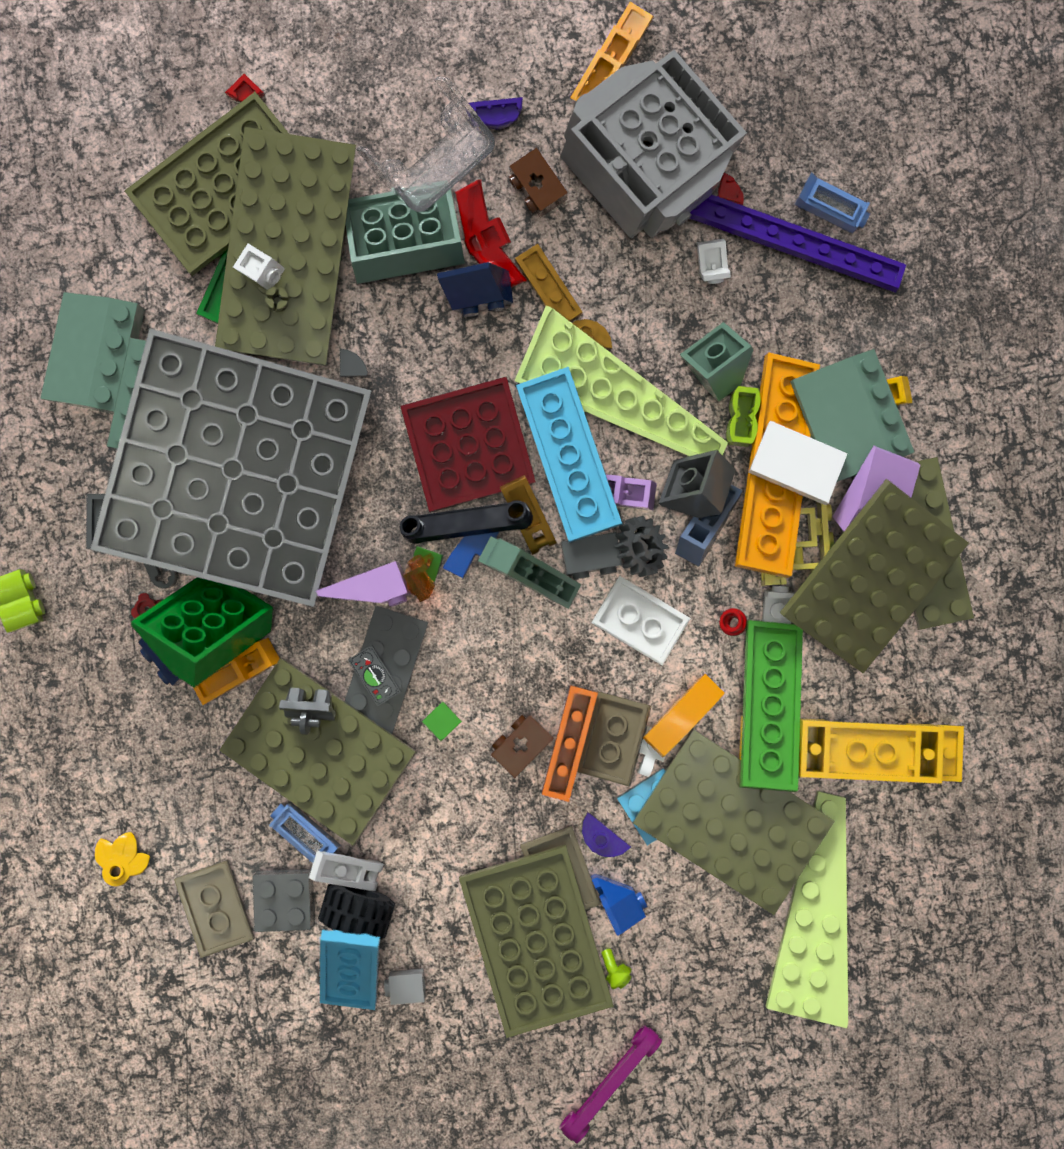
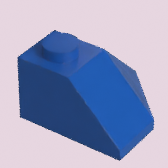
(620, 903)

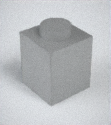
(405, 986)

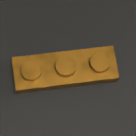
(547, 283)

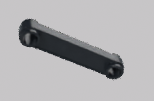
(466, 522)

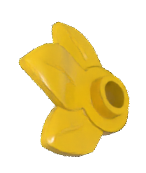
(122, 855)

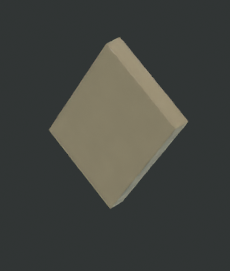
(614, 738)
(567, 837)
(214, 908)

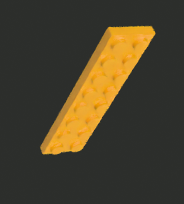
(769, 510)

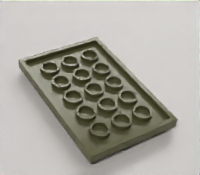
(194, 189)
(874, 576)
(334, 771)
(737, 834)
(536, 941)

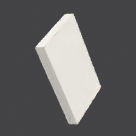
(798, 463)
(640, 620)

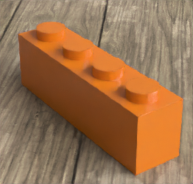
(569, 743)

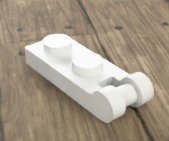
(345, 871)

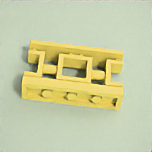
(816, 528)

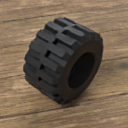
(356, 911)

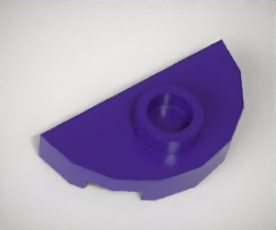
(498, 113)
(601, 838)

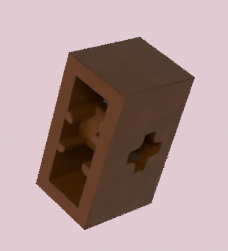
(535, 168)
(518, 760)

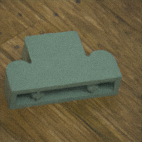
(529, 571)

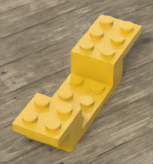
(879, 751)

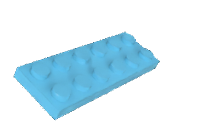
(569, 454)

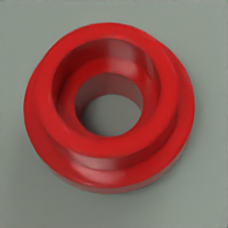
(726, 618)

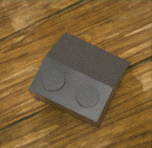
(698, 484)

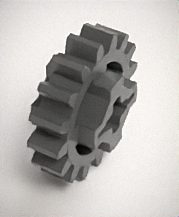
(641, 546)

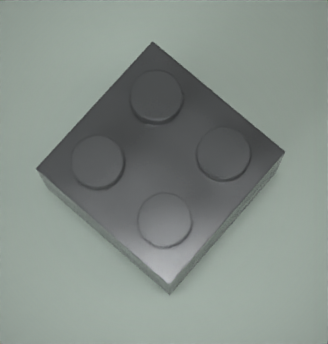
(283, 900)

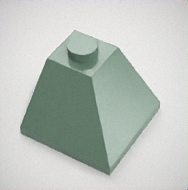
(719, 360)

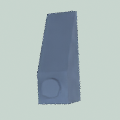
(703, 532)

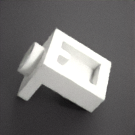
(259, 267)
(774, 602)

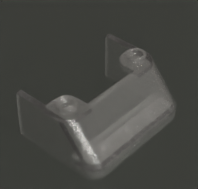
(446, 162)

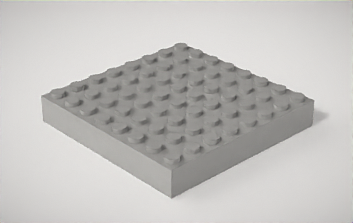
(230, 468)

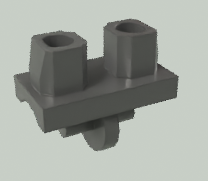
(307, 713)

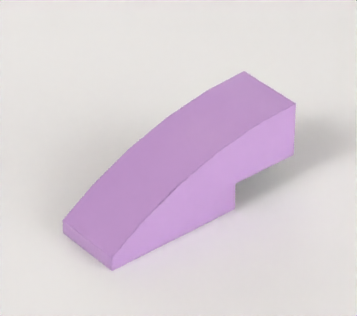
(632, 492)

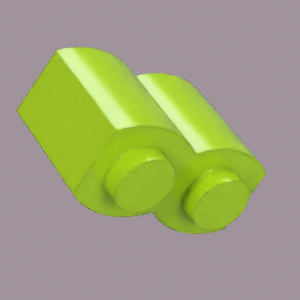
(743, 423)
(17, 601)

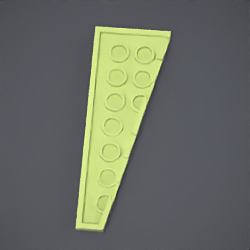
(613, 388)
(813, 954)

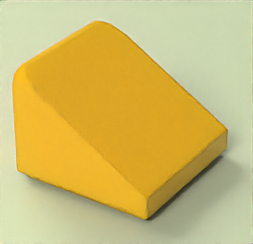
(900, 390)

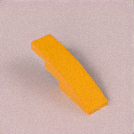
(616, 49)

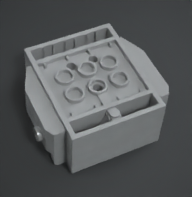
(679, 171)

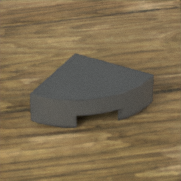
(351, 365)

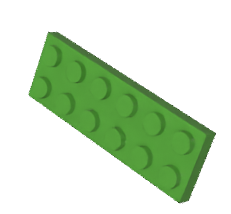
(771, 706)

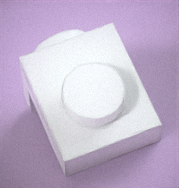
(713, 261)

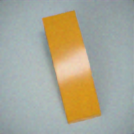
(241, 669)
(683, 715)

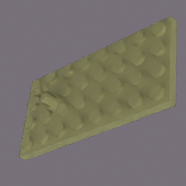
(295, 211)

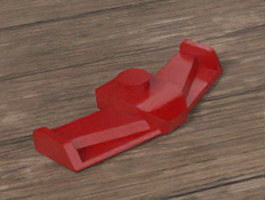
(484, 237)

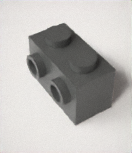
(591, 555)

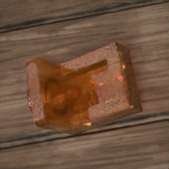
(417, 578)

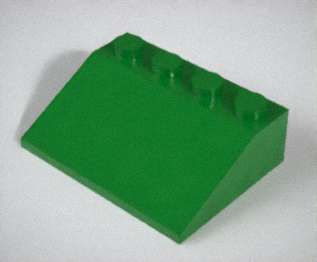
(203, 627)

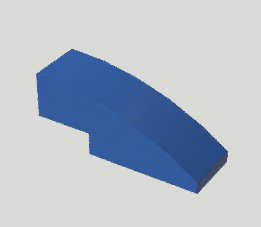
(465, 551)

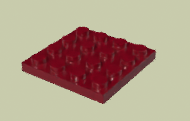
(467, 443)

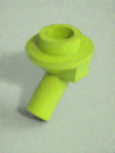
(617, 976)

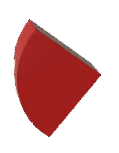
(242, 89)
(730, 190)

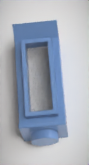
(833, 204)
(302, 831)

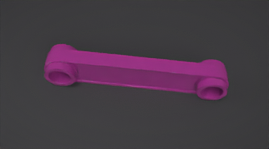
(576, 1124)

